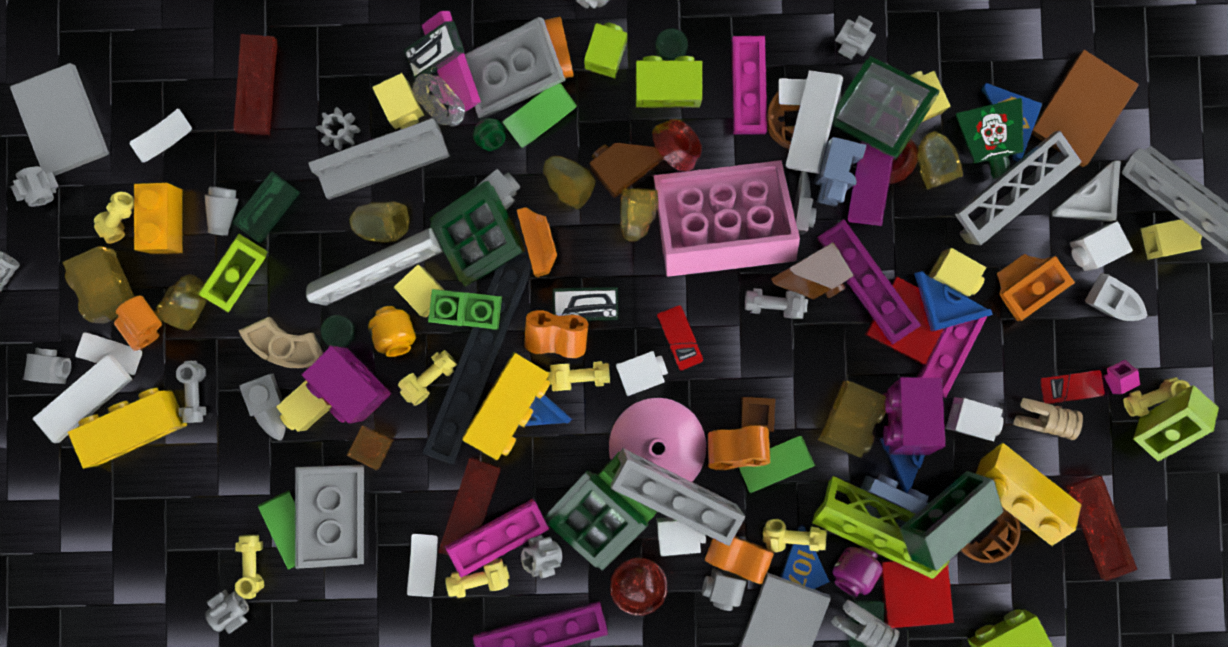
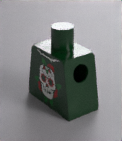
(993, 133)

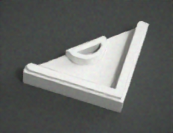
(1095, 199)

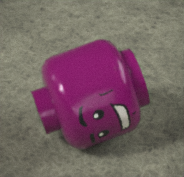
(857, 570)

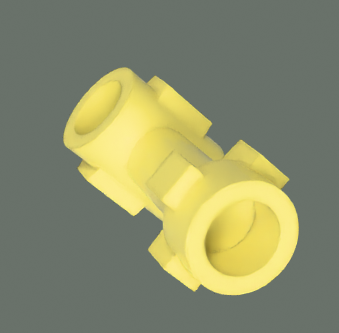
(109, 223)
(562, 376)
(414, 388)
(1138, 404)
(777, 536)
(495, 575)
(251, 582)

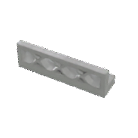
(380, 158)
(1022, 192)
(1180, 194)
(677, 497)

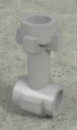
(793, 303)
(190, 374)

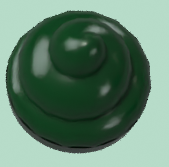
(489, 134)

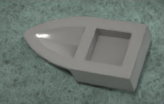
(803, 210)
(1116, 299)
(261, 400)

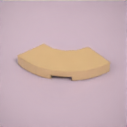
(280, 347)

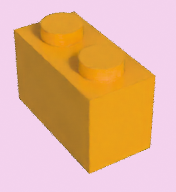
(158, 218)

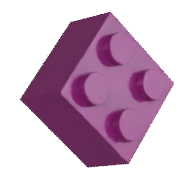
(345, 385)
(914, 416)

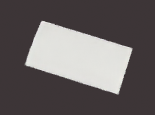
(374, 268)

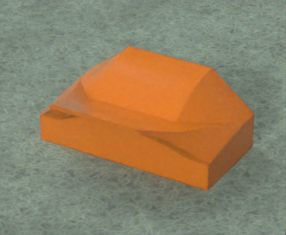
(538, 241)
(1032, 283)

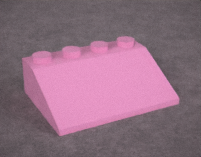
(726, 218)

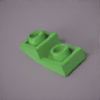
(539, 114)
(465, 309)
(785, 461)
(280, 520)

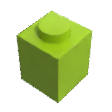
(606, 49)

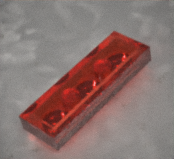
(255, 84)
(471, 501)
(1102, 528)

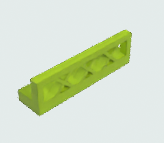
(860, 527)

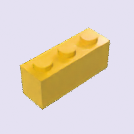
(506, 407)
(126, 427)
(1030, 495)

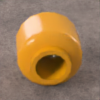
(392, 331)

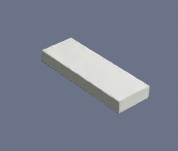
(814, 121)
(82, 398)

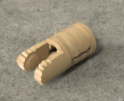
(1051, 420)

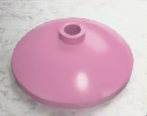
(662, 422)

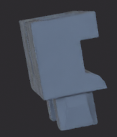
(834, 172)

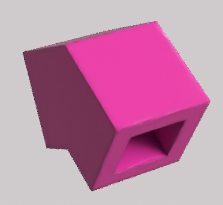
(1126, 381)

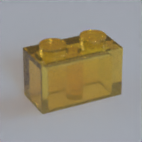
(98, 284)
(853, 419)

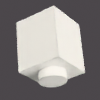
(1100, 247)
(642, 372)
(975, 419)
(678, 538)

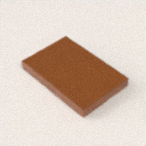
(1085, 105)

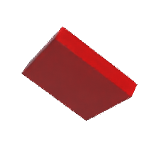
(921, 341)
(914, 597)

